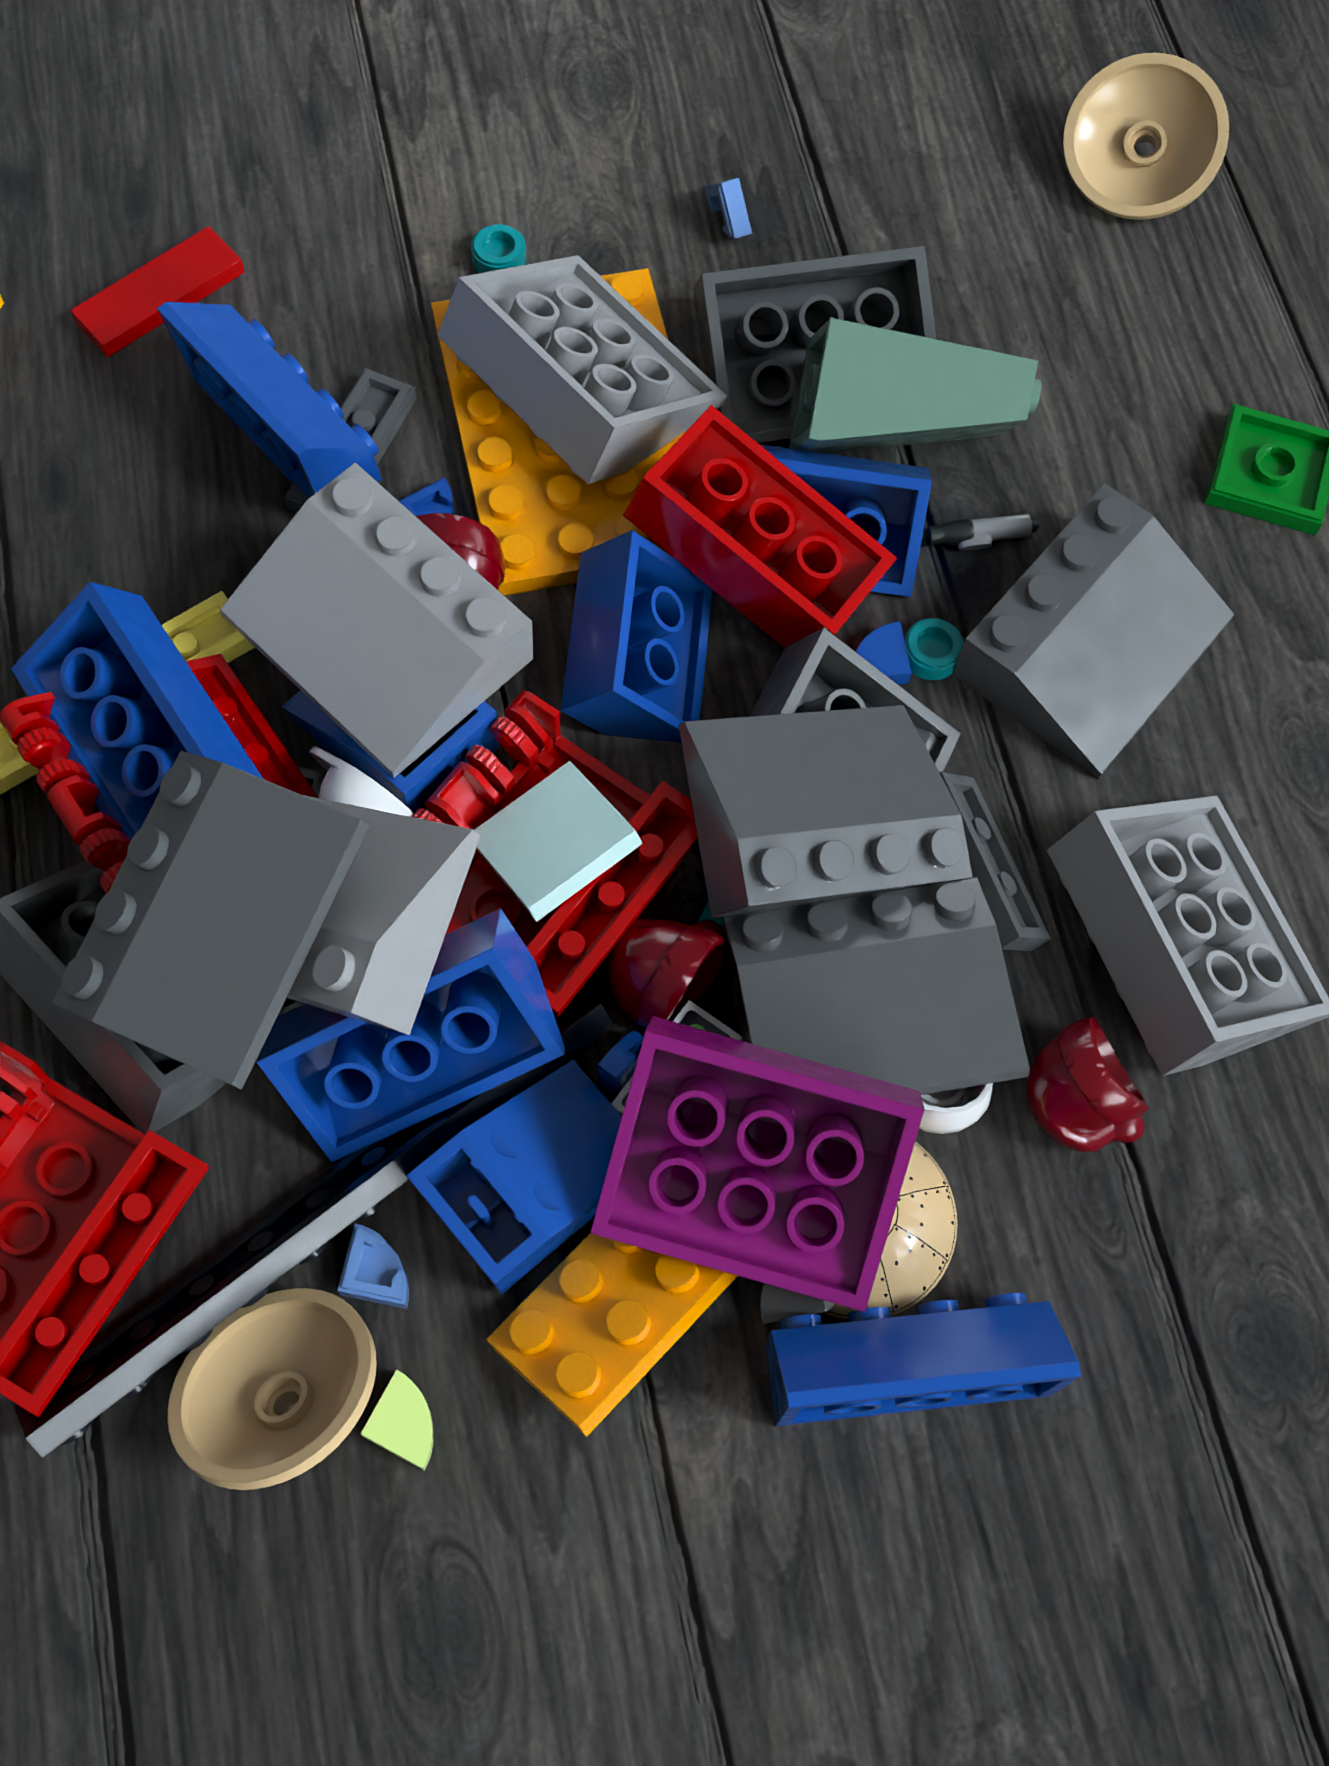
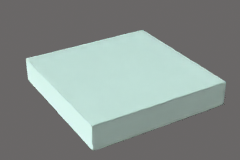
(555, 840)

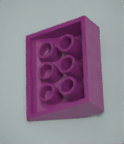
(758, 1163)

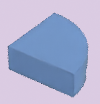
(729, 199)
(373, 1270)

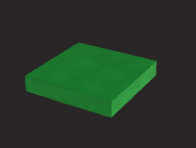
(1271, 470)

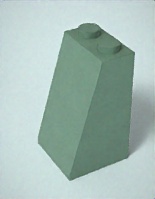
(903, 389)

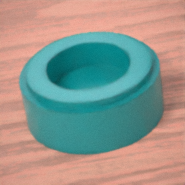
(497, 248)
(933, 648)

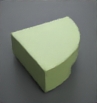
(402, 1422)

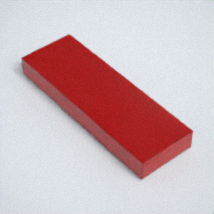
(179, 275)

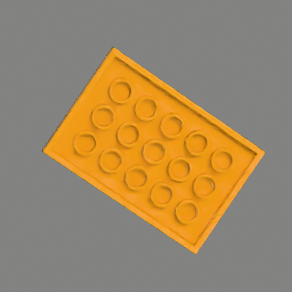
(524, 487)

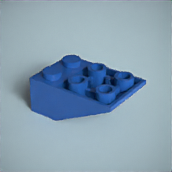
(424, 774)
(524, 1174)

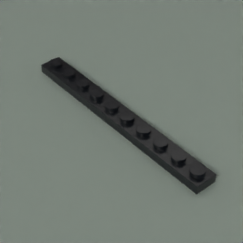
(286, 1237)

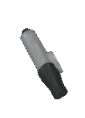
(980, 533)

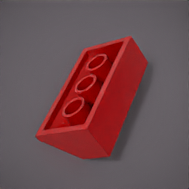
(756, 532)

